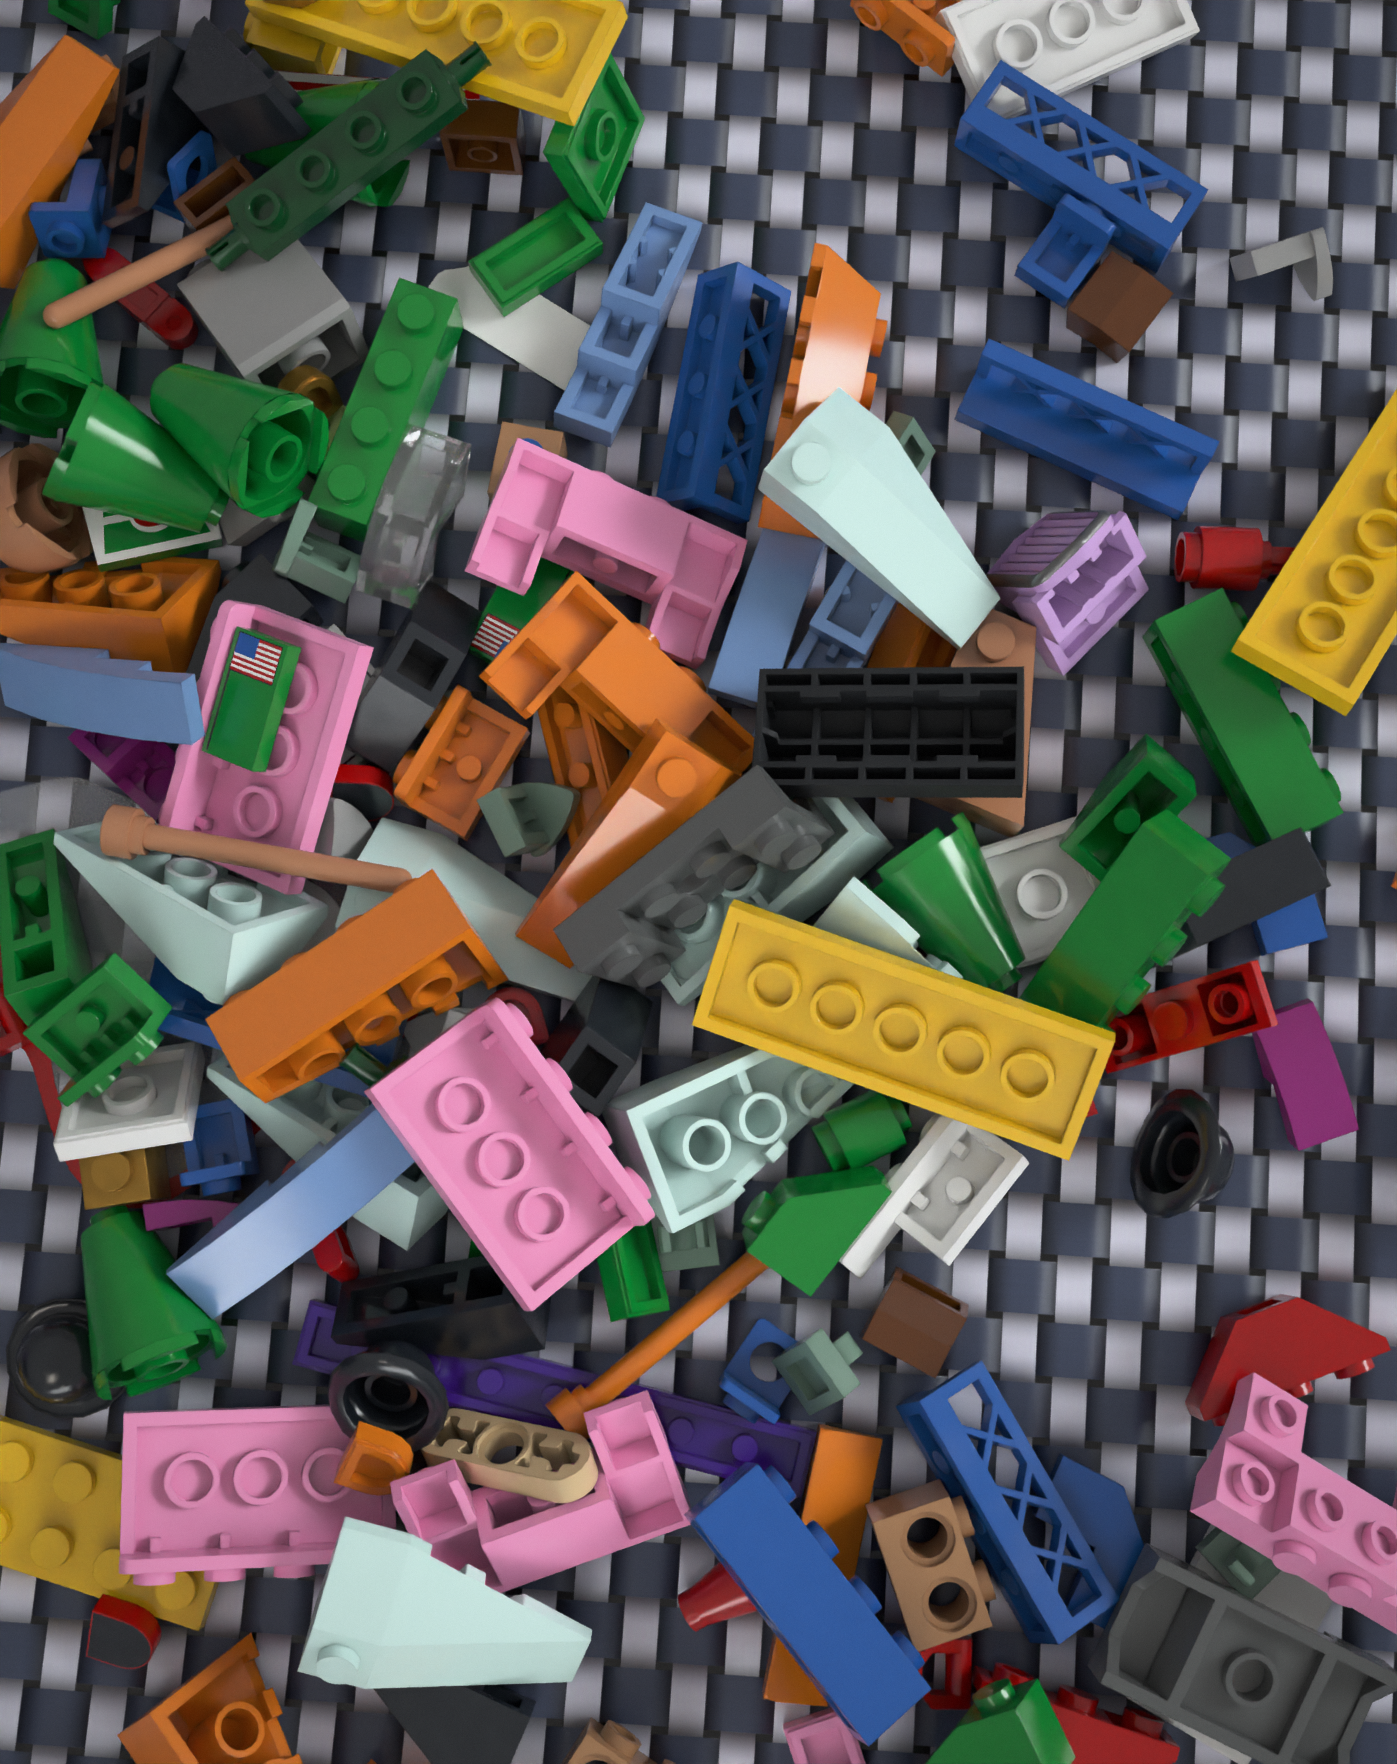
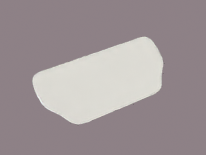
(534, 334)

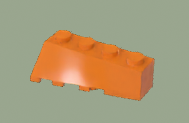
(829, 352)
(354, 988)
(214, 1718)

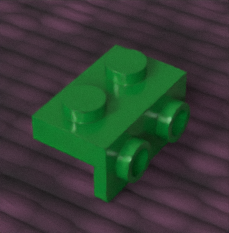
(100, 1026)

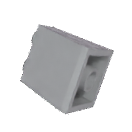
(275, 315)

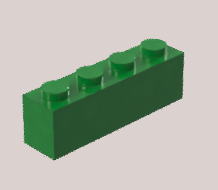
(387, 400)
(1242, 721)
(1130, 923)

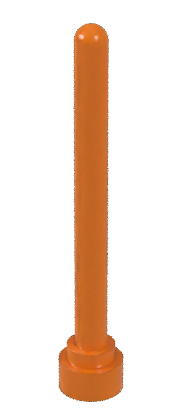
(569, 1406)

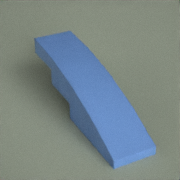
(627, 324)
(766, 613)
(845, 623)
(100, 693)
(291, 1214)

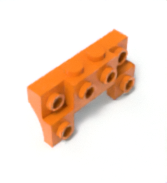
(612, 673)

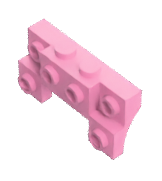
(612, 536)
(1296, 1508)
(532, 1538)

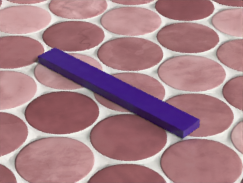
(519, 1385)

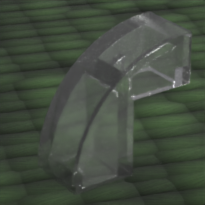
(409, 513)

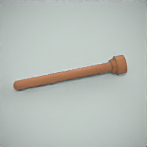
(134, 275)
(130, 833)

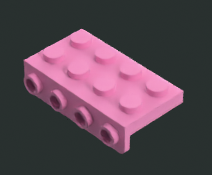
(292, 795)
(512, 1151)
(235, 1492)

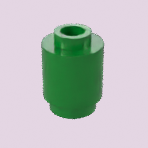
(862, 1130)

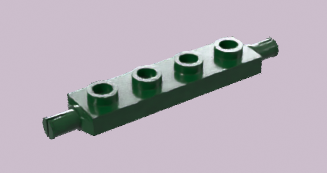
(347, 155)

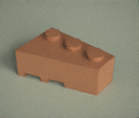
(997, 643)

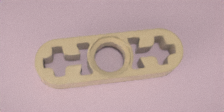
(526, 1473)

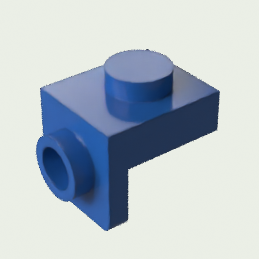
(76, 225)
(1066, 250)
(220, 1149)

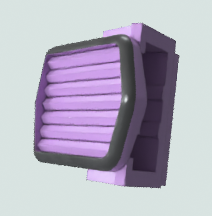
(1071, 580)

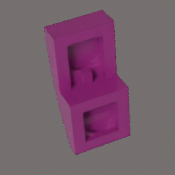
(134, 765)
(1305, 1076)
(182, 1213)

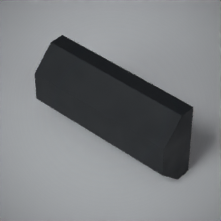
(892, 731)

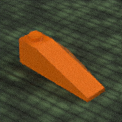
(41, 139)
(132, 612)
(650, 799)

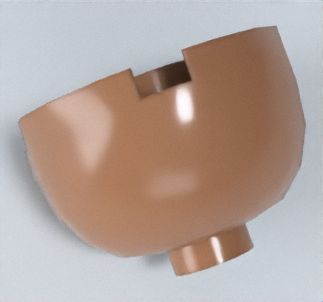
(35, 529)

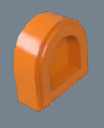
(373, 1460)

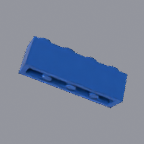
(809, 1601)

